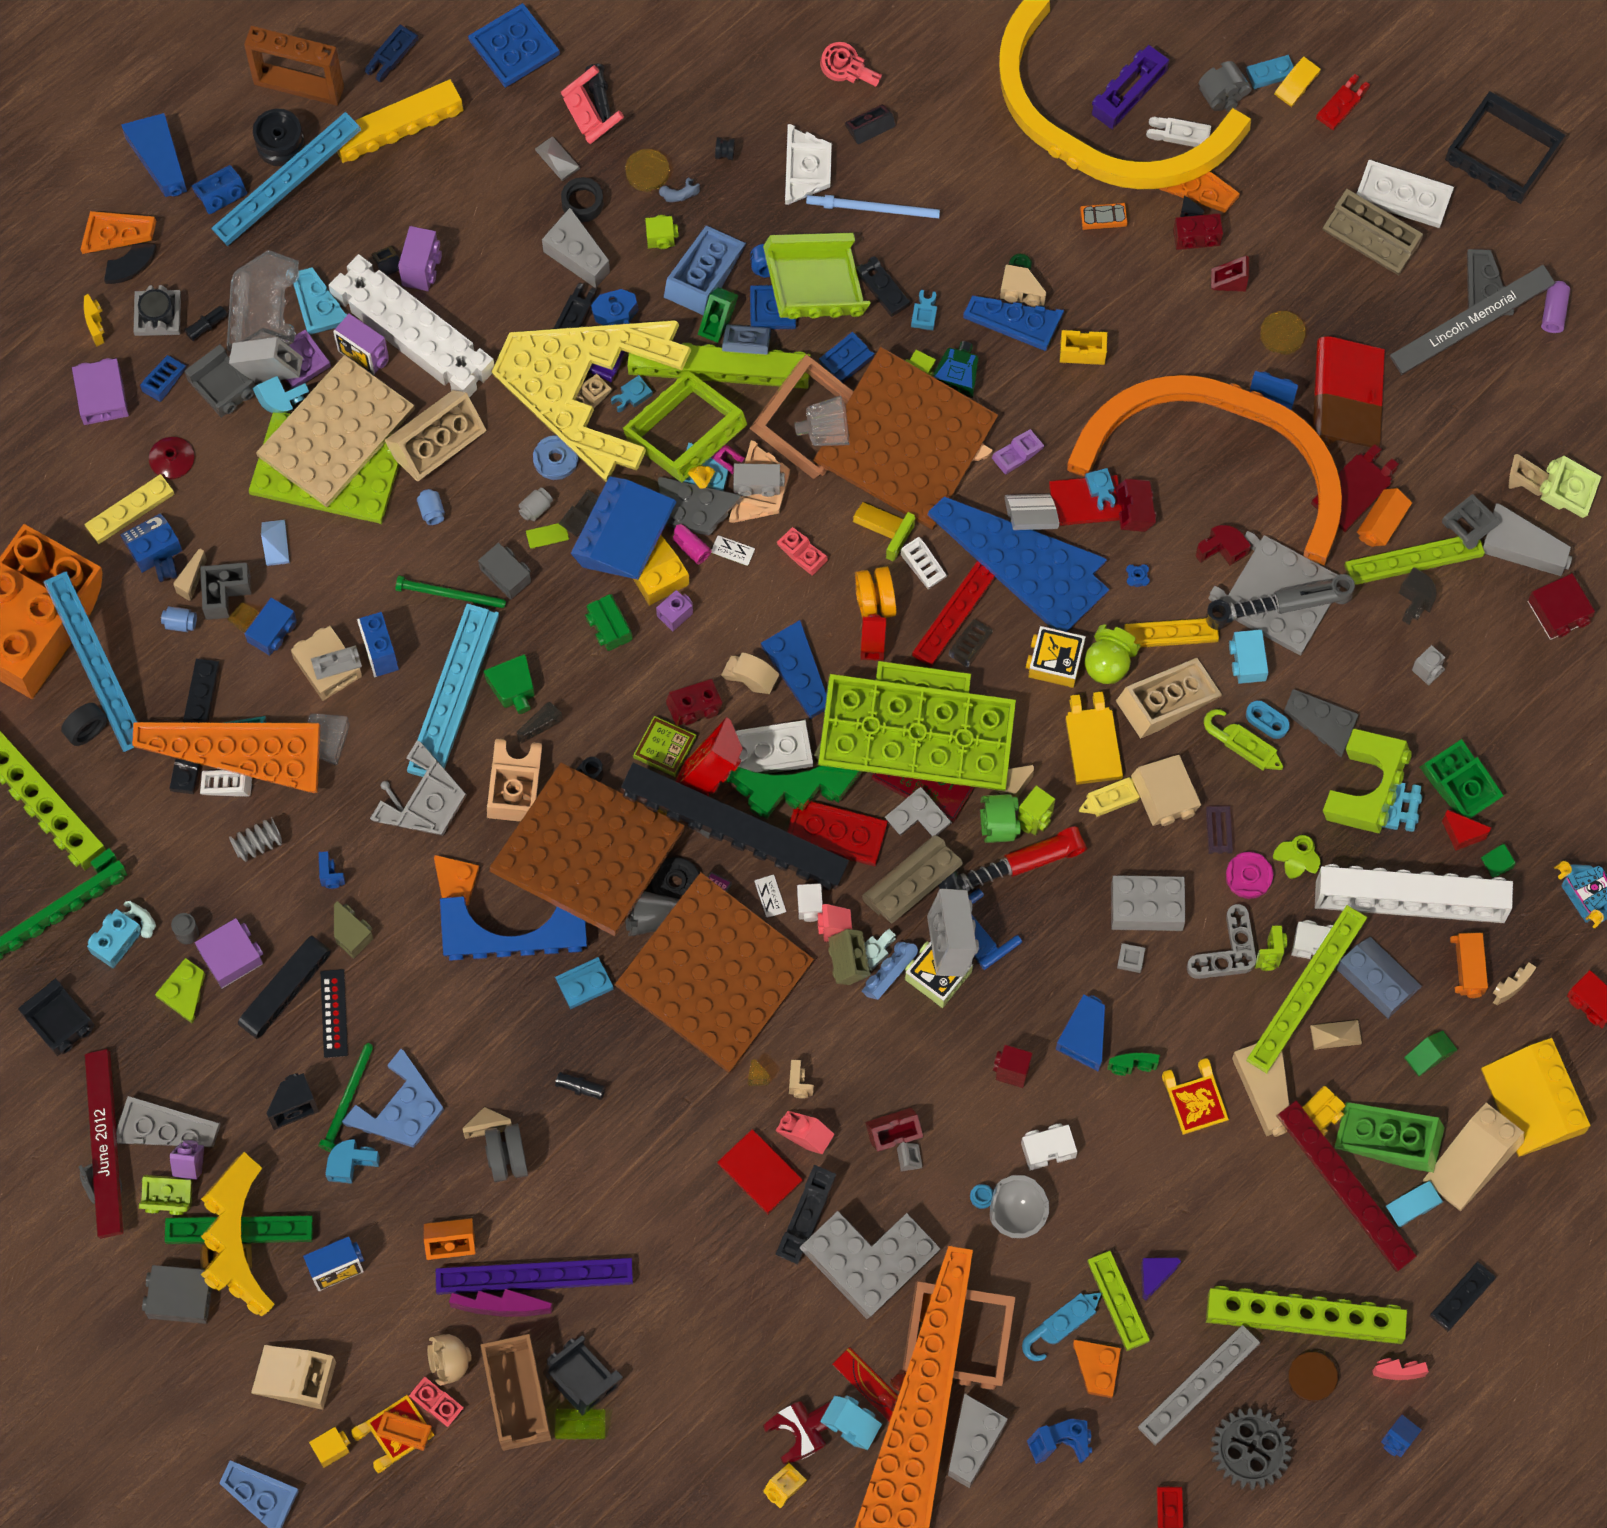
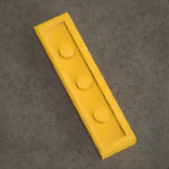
(1172, 632)

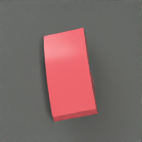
(801, 551)
(1392, 1370)
(435, 1401)

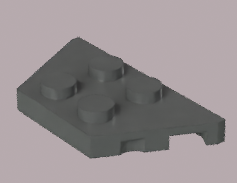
(696, 507)

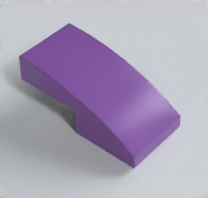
(1018, 452)

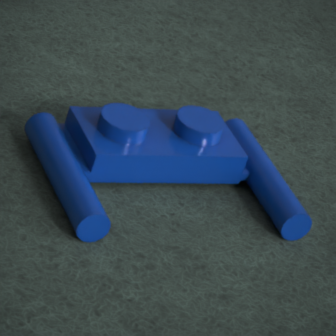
(988, 952)

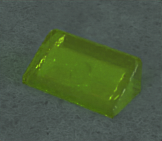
(572, 1425)

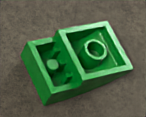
(1462, 780)

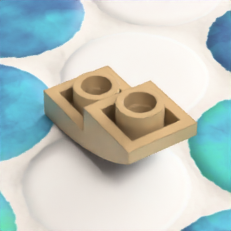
(593, 391)
(1512, 986)

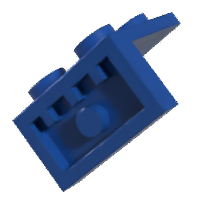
(1278, 390)

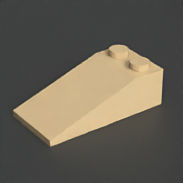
(1167, 697)
(1475, 1156)

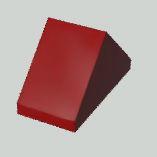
(1463, 830)

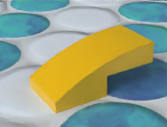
(1297, 81)

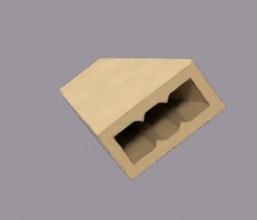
(1265, 1091)

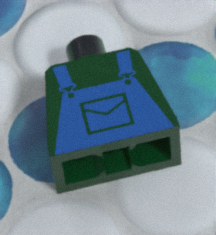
(958, 369)

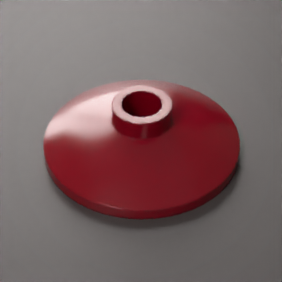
(174, 466)

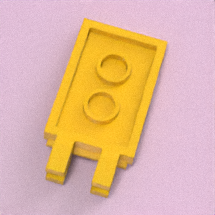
(1093, 741)

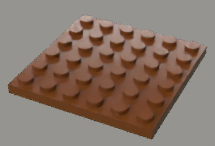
(907, 437)
(587, 849)
(714, 972)

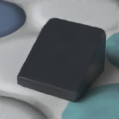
(1190, 208)
(386, 260)

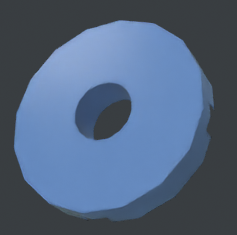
(548, 468)

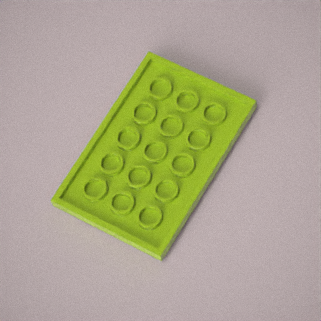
(361, 499)

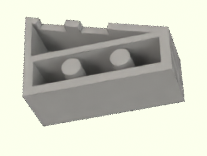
(975, 1438)

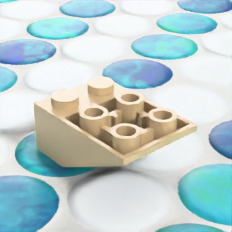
(294, 1376)

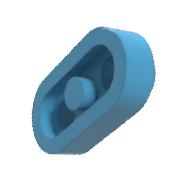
(1268, 719)

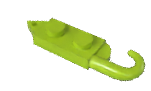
(1244, 743)

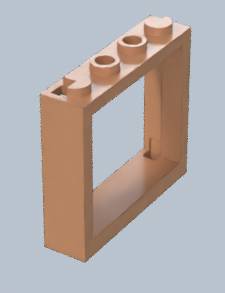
(822, 376)
(965, 1378)

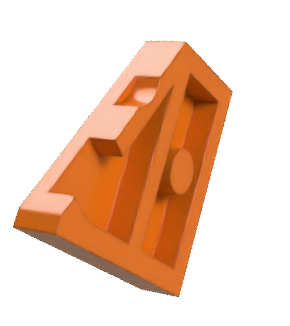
(456, 877)
(1098, 1366)

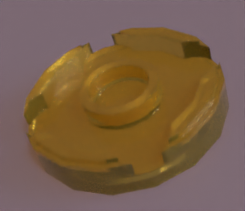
(647, 170)
(1282, 332)

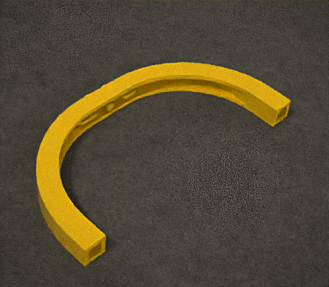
(1083, 157)

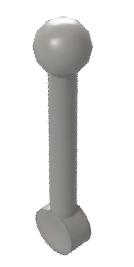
(385, 786)

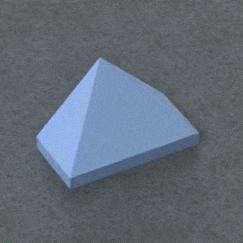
(275, 542)

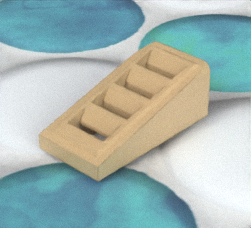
(188, 579)

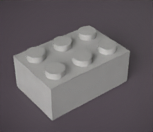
(1147, 903)
(952, 932)

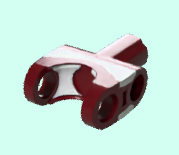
(805, 1428)

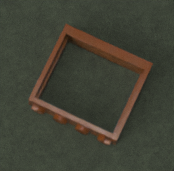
(291, 81)

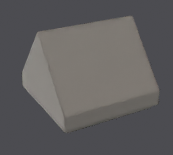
(909, 1156)

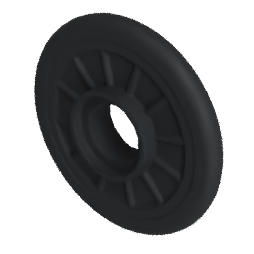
(670, 868)

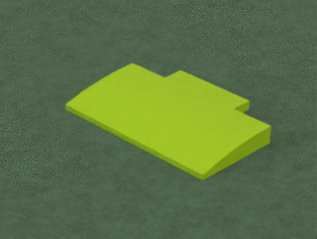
(917, 727)

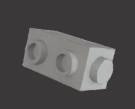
(758, 479)

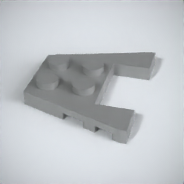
(432, 802)

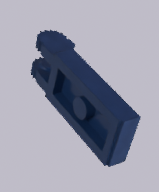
(392, 52)

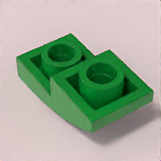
(1124, 1063)

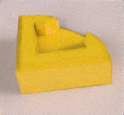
(701, 475)

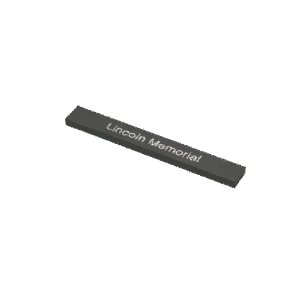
(1472, 319)

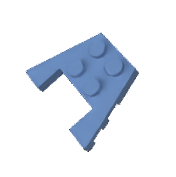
(409, 1111)

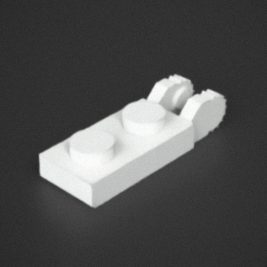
(1178, 131)

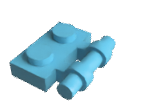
(1410, 817)

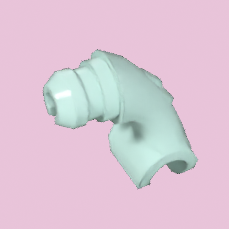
(147, 921)

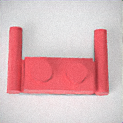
(584, 110)

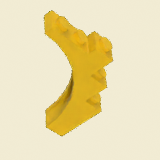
(224, 1235)

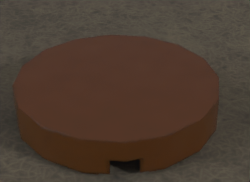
(1312, 1376)

